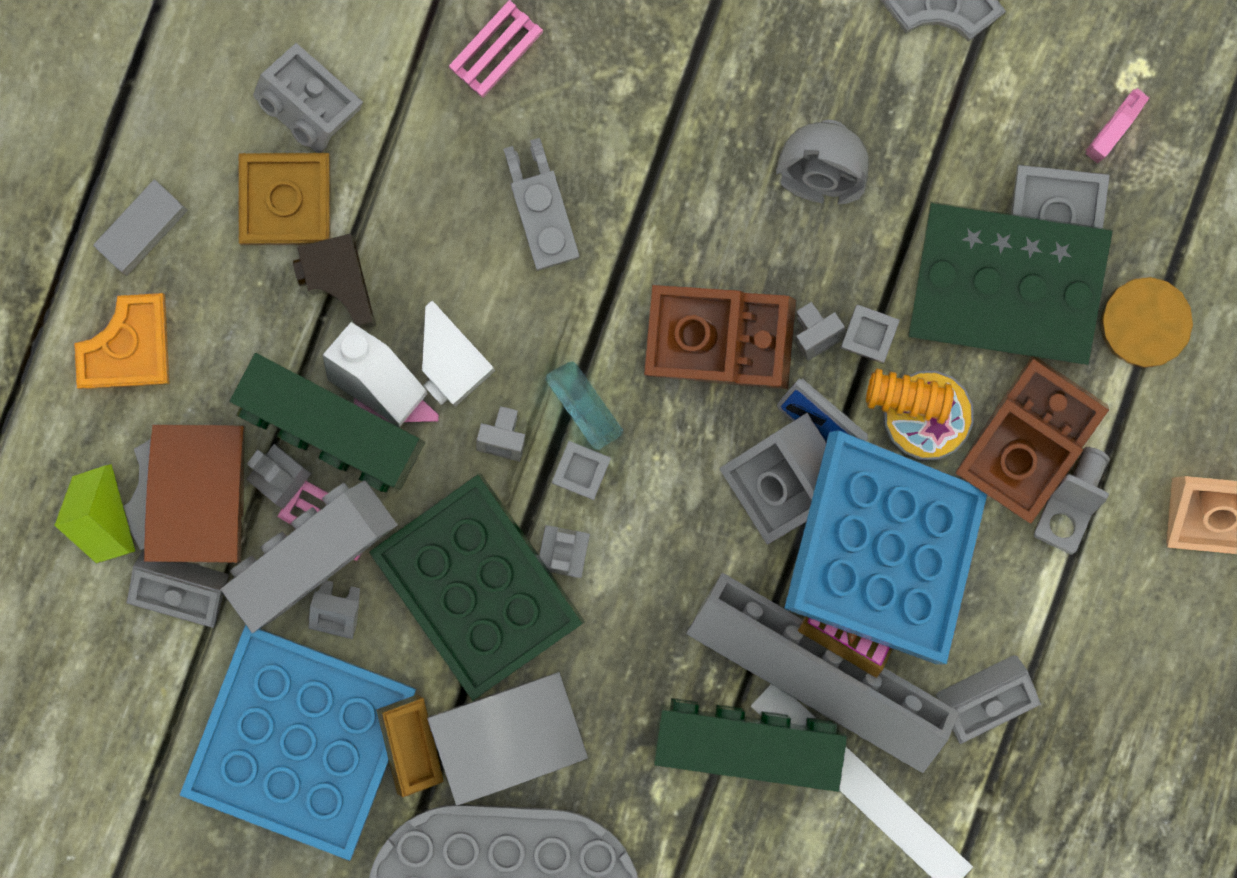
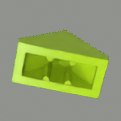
(95, 516)

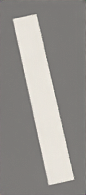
(879, 801)

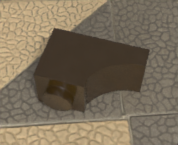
(336, 270)

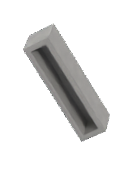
(308, 555)

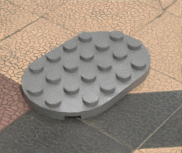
(502, 844)

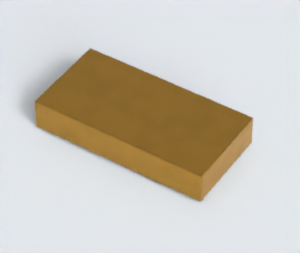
(410, 745)

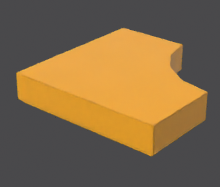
(130, 347)

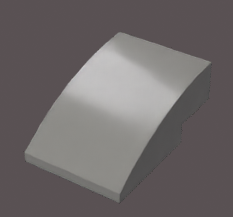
(507, 738)

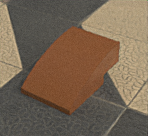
(720, 336)
(1032, 439)
(195, 493)

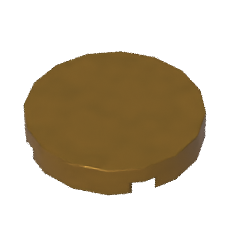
(1146, 322)

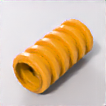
(909, 396)

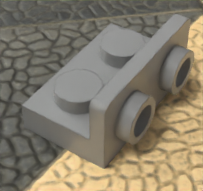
(305, 98)

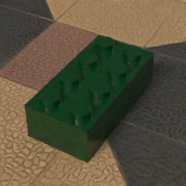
(327, 421)
(750, 747)

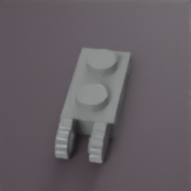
(542, 210)

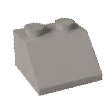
(778, 477)

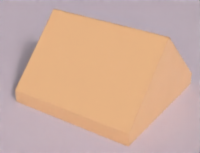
(1203, 515)

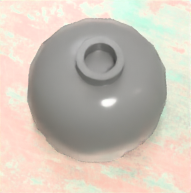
(824, 161)

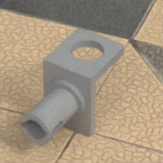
(1077, 499)

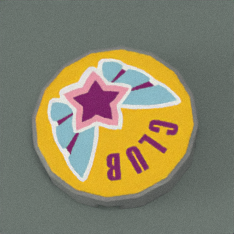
(927, 438)

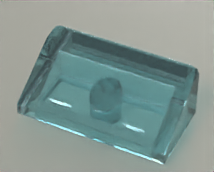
(584, 405)

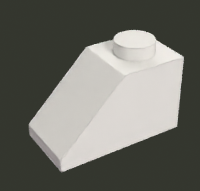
(450, 359)
(372, 374)

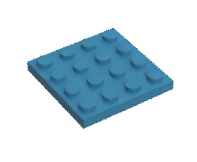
(886, 548)
(295, 742)

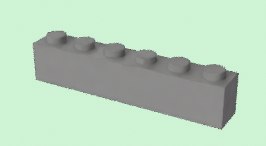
(767, 643)

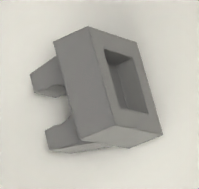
(818, 333)
(869, 334)
(501, 438)
(581, 470)
(277, 475)
(564, 550)
(334, 613)

